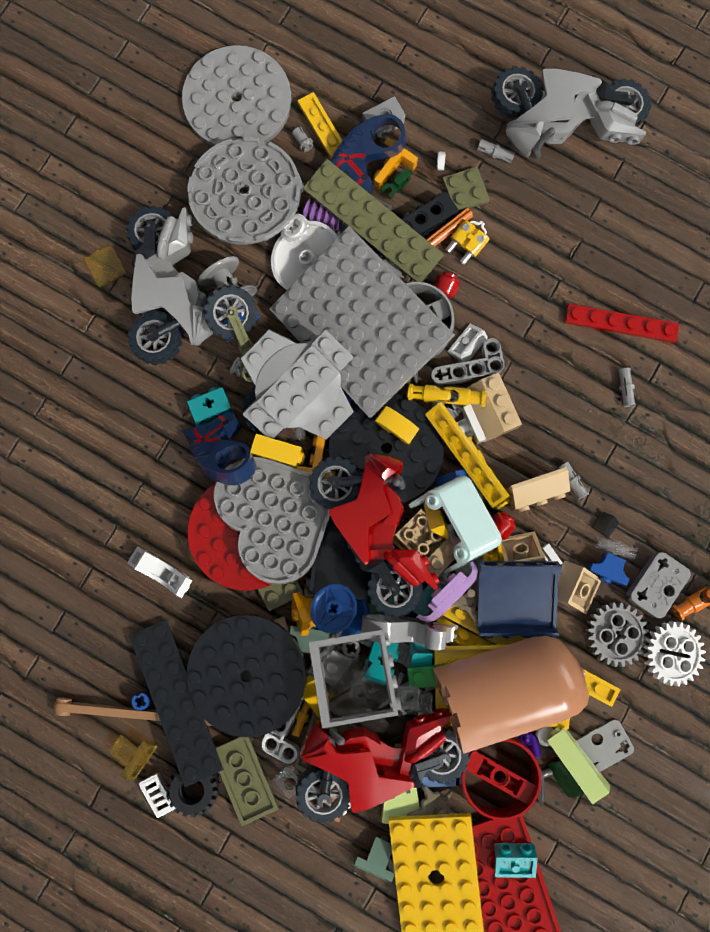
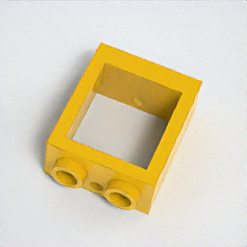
(277, 451)

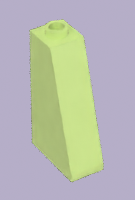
(579, 764)
(401, 804)

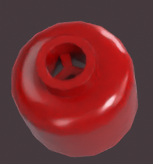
(447, 284)
(504, 524)

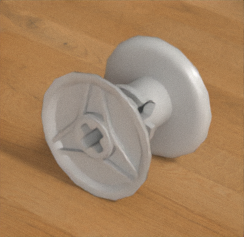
(221, 275)

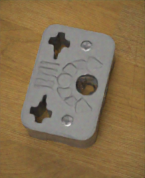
(651, 585)

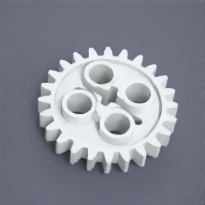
(677, 635)

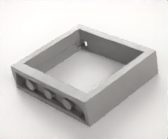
(391, 681)

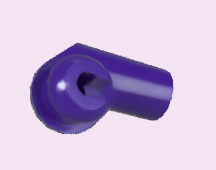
(532, 741)

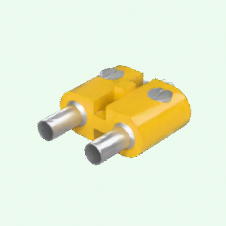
(469, 238)

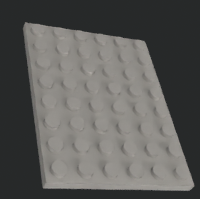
(368, 314)

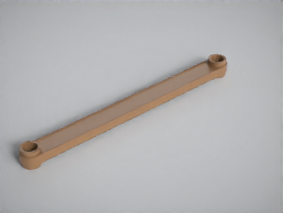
(65, 706)

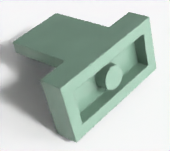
(377, 859)

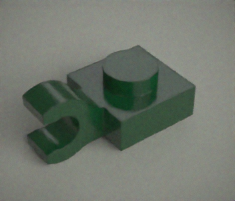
(401, 179)

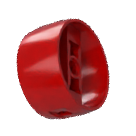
(511, 783)

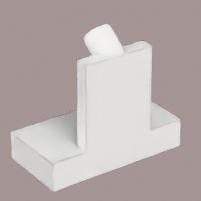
(470, 425)

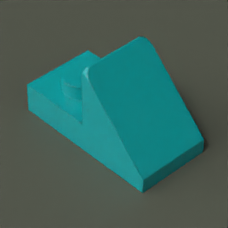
(419, 655)

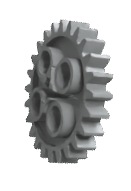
(630, 645)

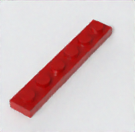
(622, 323)

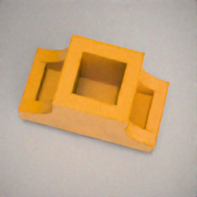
(302, 613)

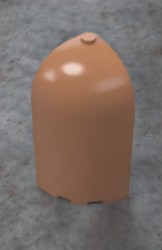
(511, 691)

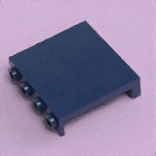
(517, 598)

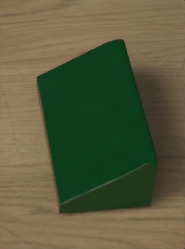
(564, 778)

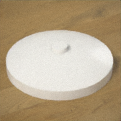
(293, 259)

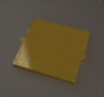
(105, 266)

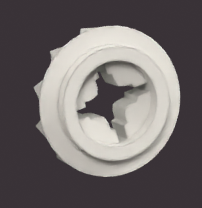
(300, 221)

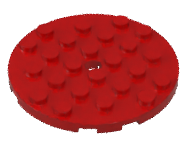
(216, 547)

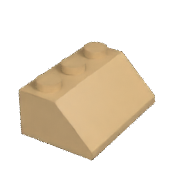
(499, 412)
(539, 490)

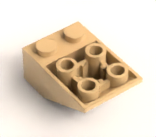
(419, 537)

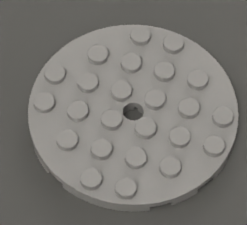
(234, 72)
(237, 216)

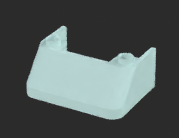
(467, 516)

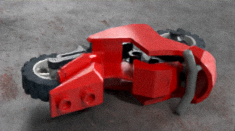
(368, 523)
(372, 771)

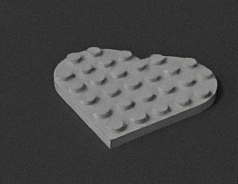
(275, 520)

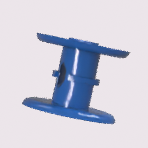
(337, 610)

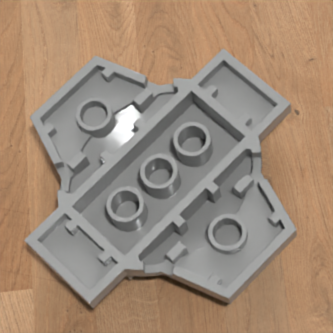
(297, 384)

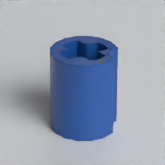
(142, 700)

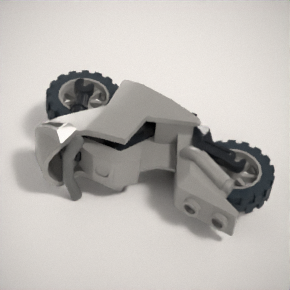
(565, 104)
(159, 291)

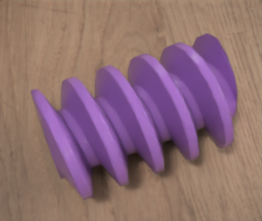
(321, 215)

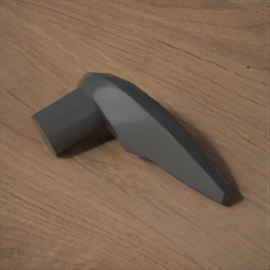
(544, 773)

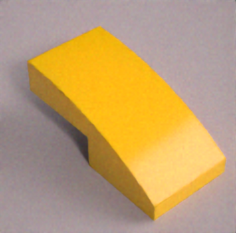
(396, 424)

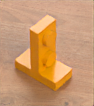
(391, 164)
(319, 443)

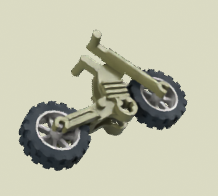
(236, 328)

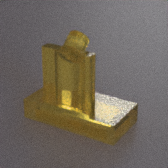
(131, 756)

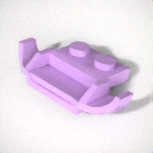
(446, 597)

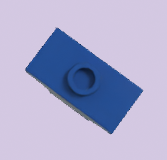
(610, 569)

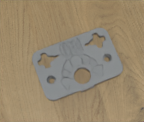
(605, 752)

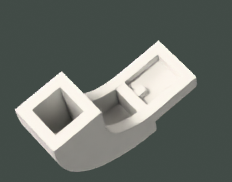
(160, 571)

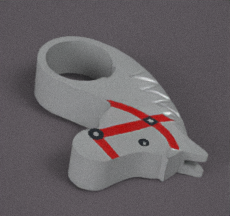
(409, 629)

